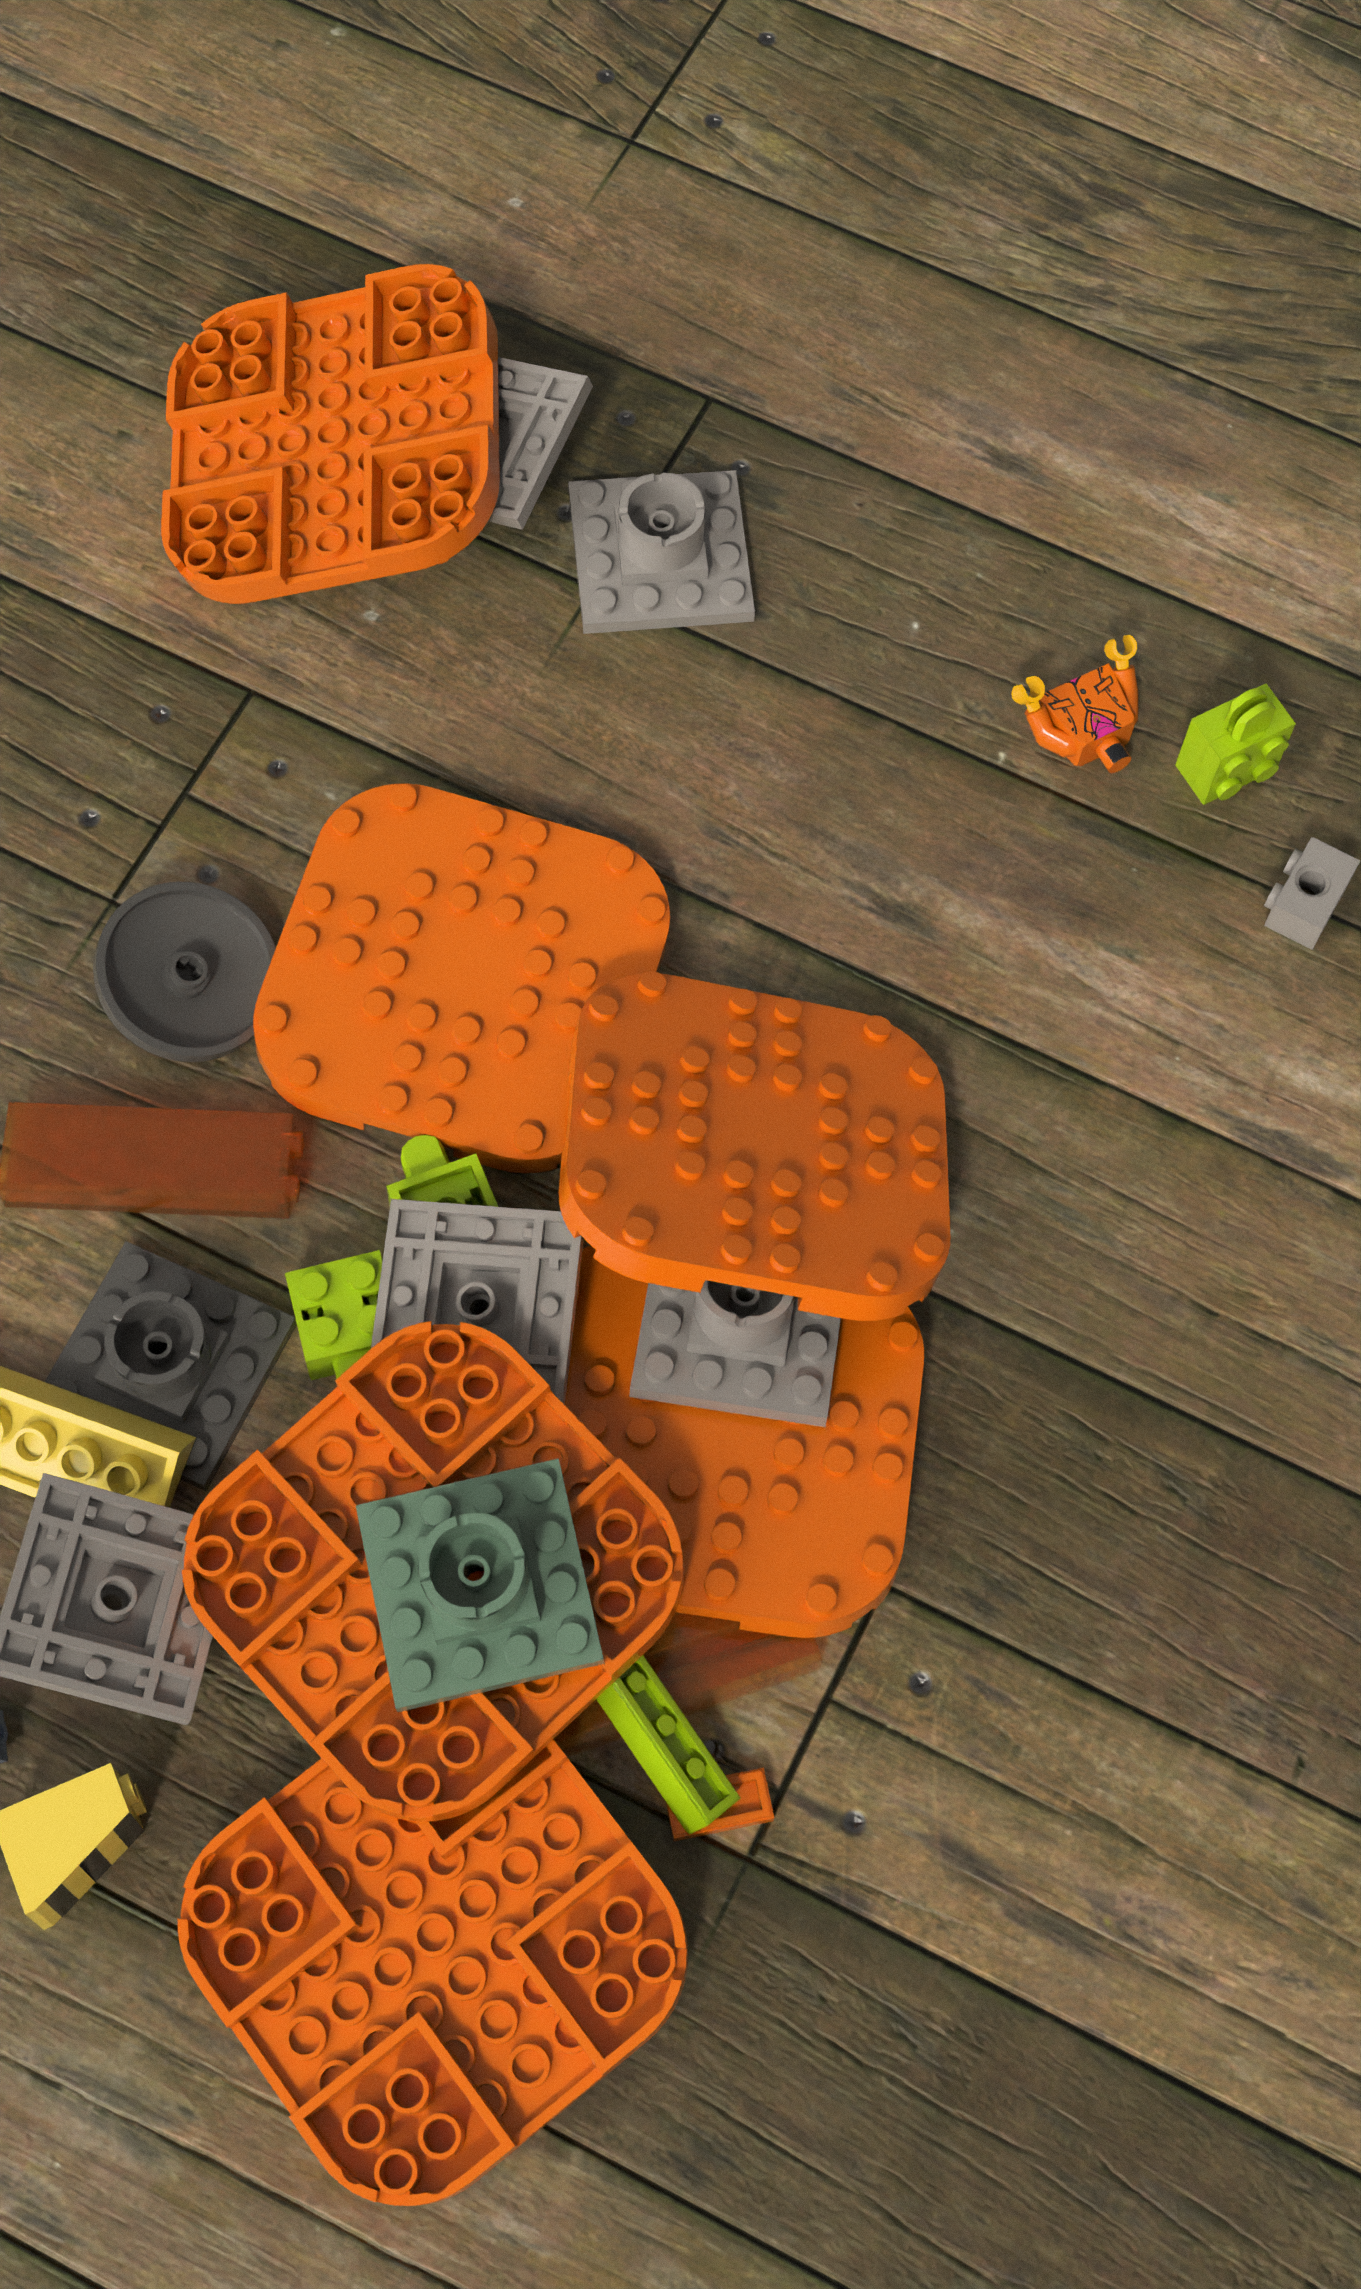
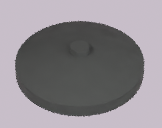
(183, 970)

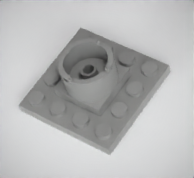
(534, 422)
(660, 551)
(462, 1258)
(735, 1353)
(96, 1552)

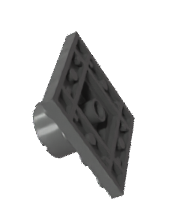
(174, 1353)

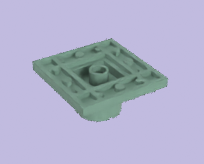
(508, 1628)

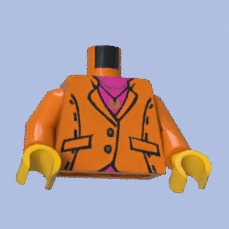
(1089, 714)

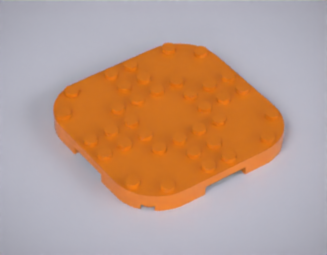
(333, 436)
(448, 969)
(756, 1146)
(772, 1515)
(289, 1591)
(432, 1978)

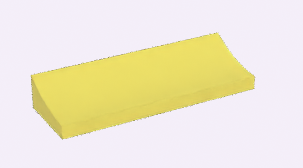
(84, 1442)

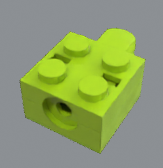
(1235, 744)
(436, 1179)
(340, 1309)

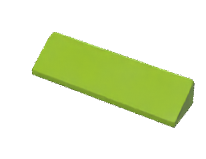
(667, 1747)

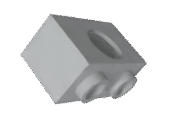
(1305, 915)

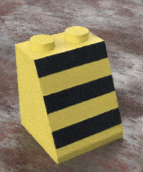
(69, 1839)

